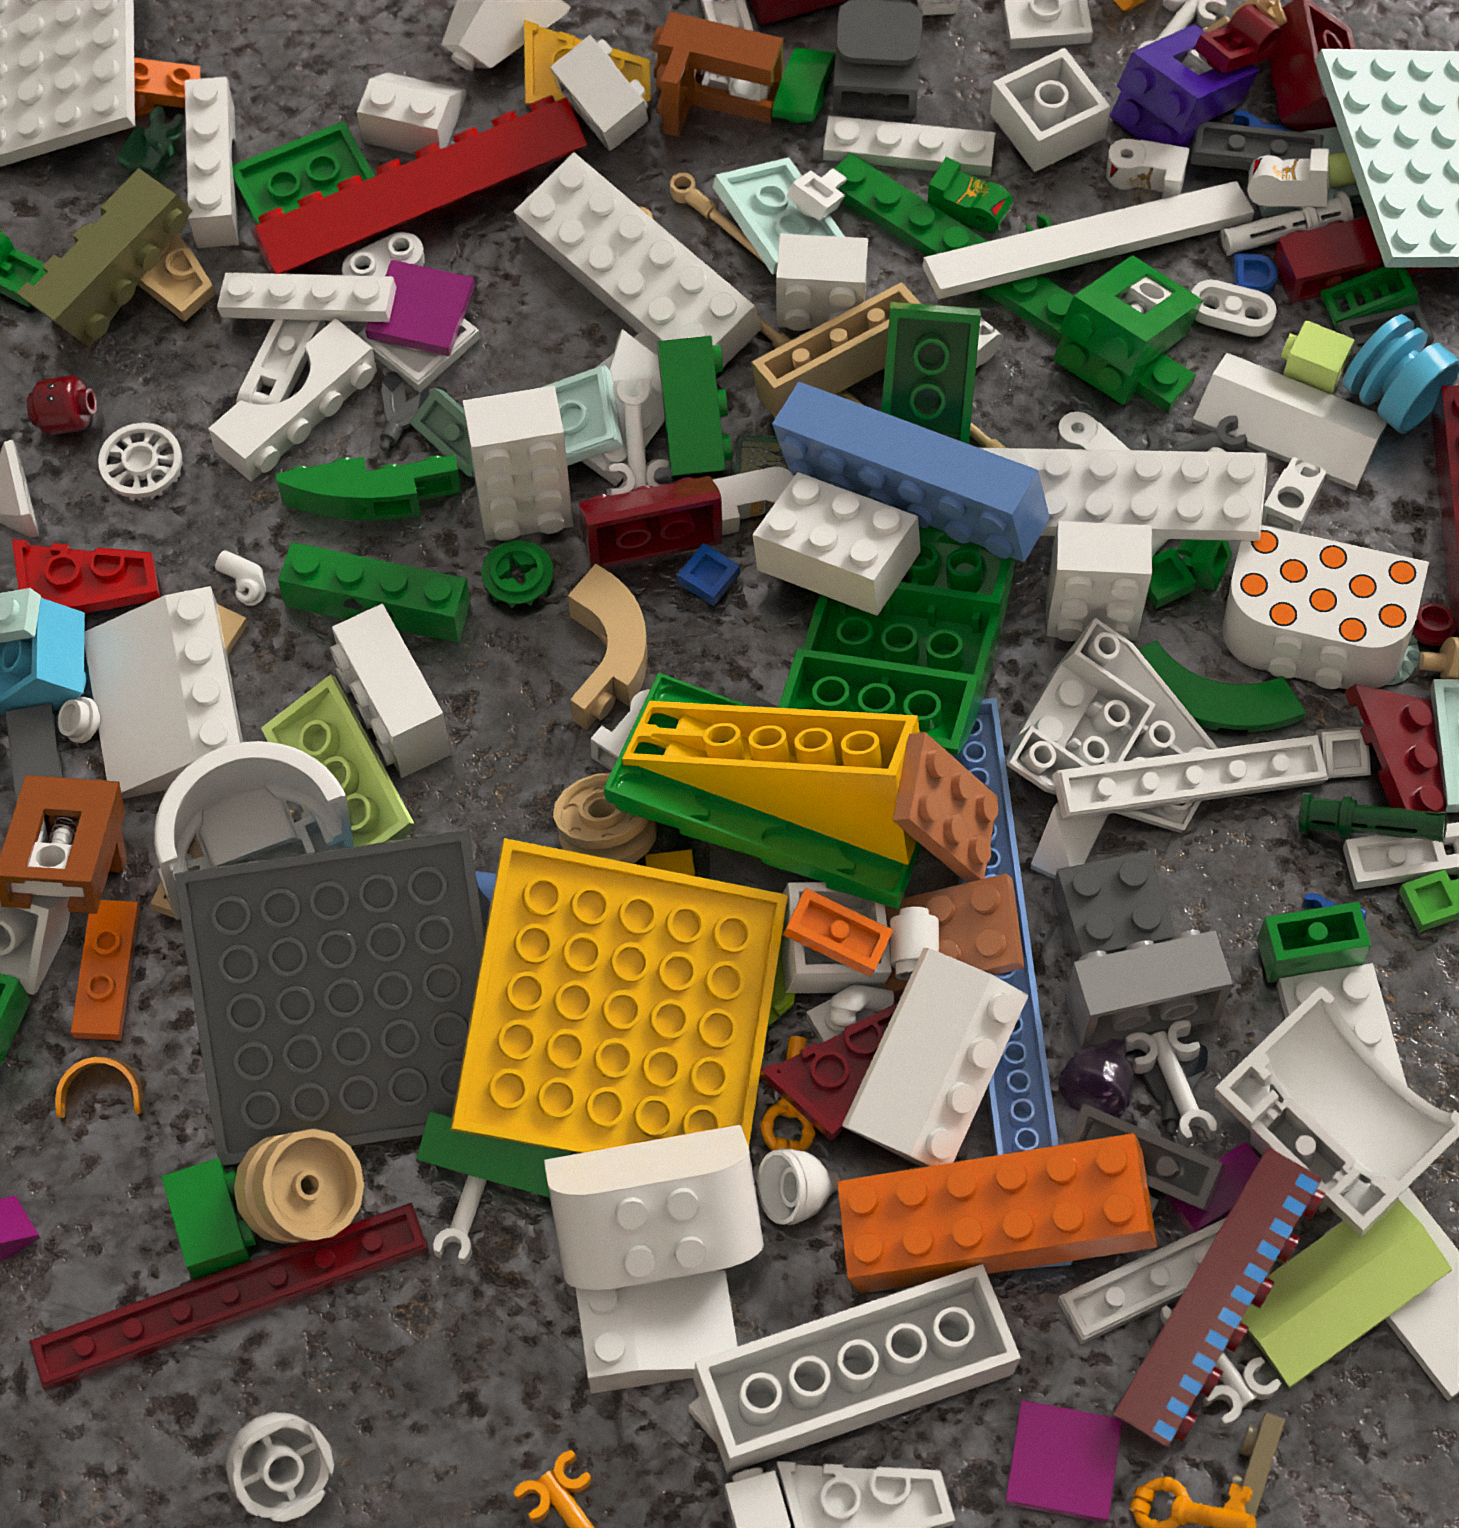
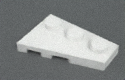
(630, 363)
(864, 1497)

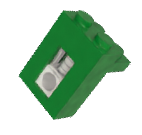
(1123, 326)

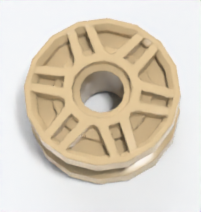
(597, 827)

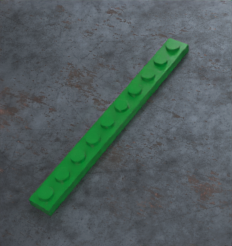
(1030, 298)

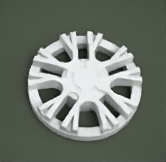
(140, 461)

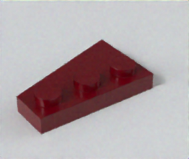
(1405, 744)
(828, 1075)

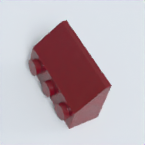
(1294, 70)
(651, 521)

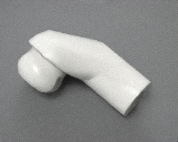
(248, 577)
(858, 998)

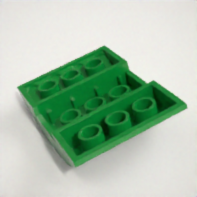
(922, 651)

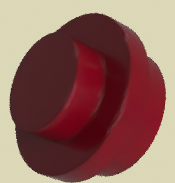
(1434, 624)

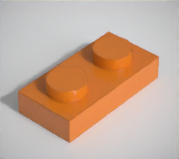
(838, 932)

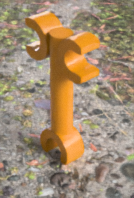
(555, 1489)

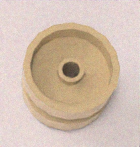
(299, 1186)

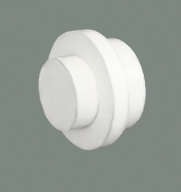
(79, 719)

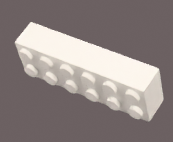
(633, 261)
(855, 1368)

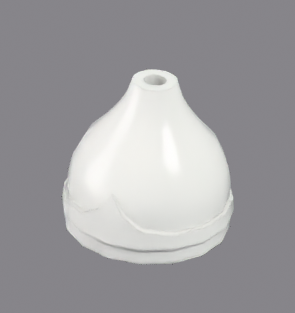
(793, 1185)

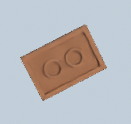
(945, 808)
(974, 925)

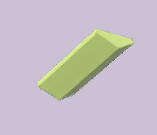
(331, 733)
(1342, 1291)

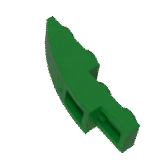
(353, 493)

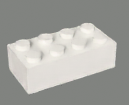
(519, 463)

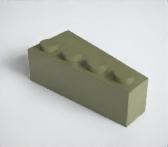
(108, 258)

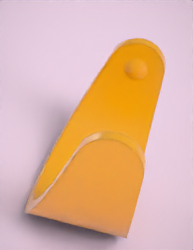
(74, 1070)

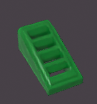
(1365, 284)

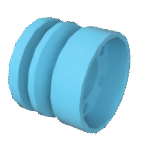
(1401, 373)

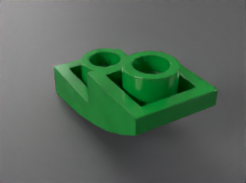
(802, 85)

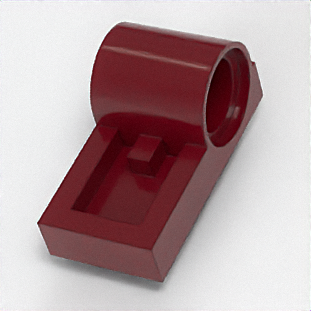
(1245, 41)

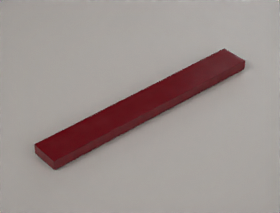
(227, 1297)

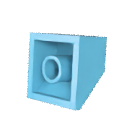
(45, 666)

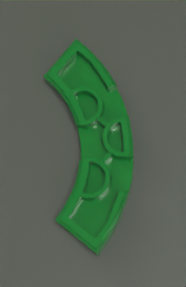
(1226, 705)

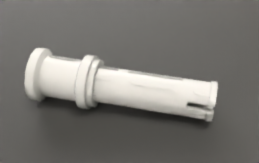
(1307, 218)

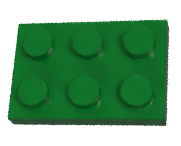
(299, 169)

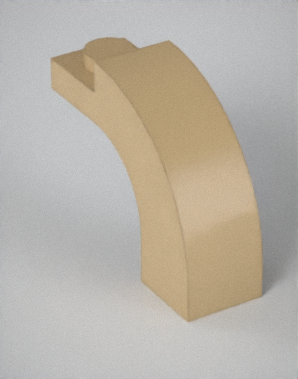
(615, 616)

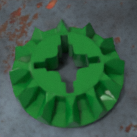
(526, 558)

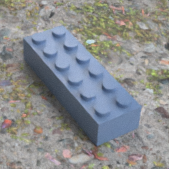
(914, 470)

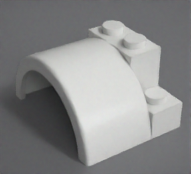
(240, 810)
(1336, 1112)

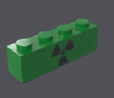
(350, 584)

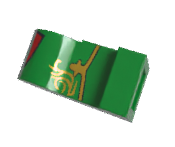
(967, 198)

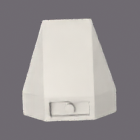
(1103, 710)

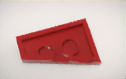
(86, 578)

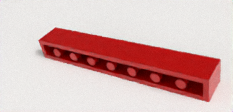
(417, 187)

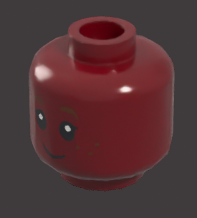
(61, 405)

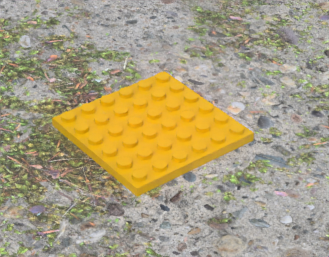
(615, 1003)

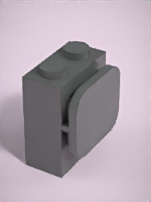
(877, 57)

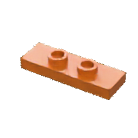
(106, 971)

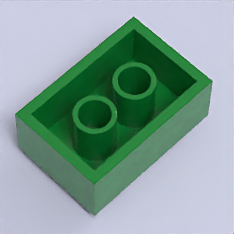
(931, 366)

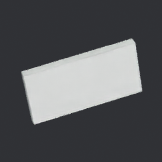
(1431, 1320)

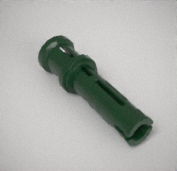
(1349, 818)

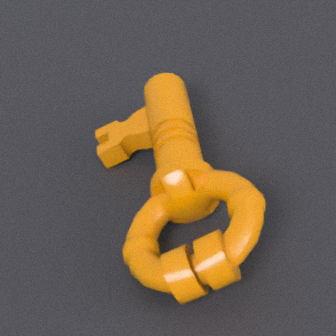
(783, 1107)
(1185, 1511)

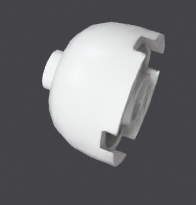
(279, 1466)

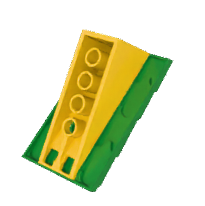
(774, 783)

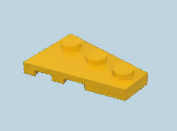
(546, 47)

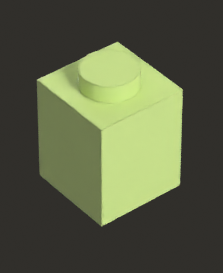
(1317, 356)

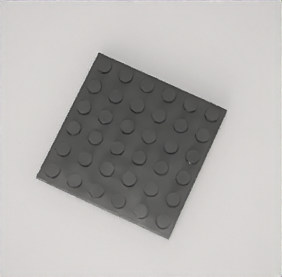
(333, 988)

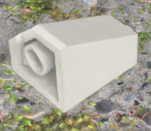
(491, 30)

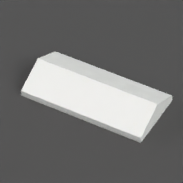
(1291, 419)

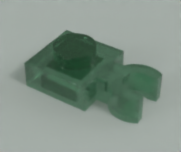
(151, 147)

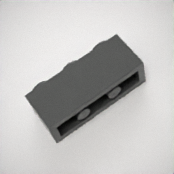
(1167, 1164)

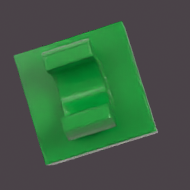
(1206, 559)

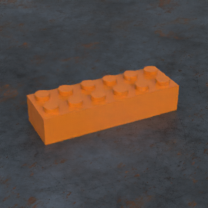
(996, 1213)

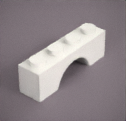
(209, 162)
(258, 435)

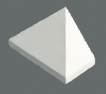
(15, 500)
(1066, 842)

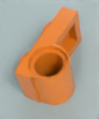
(160, 84)

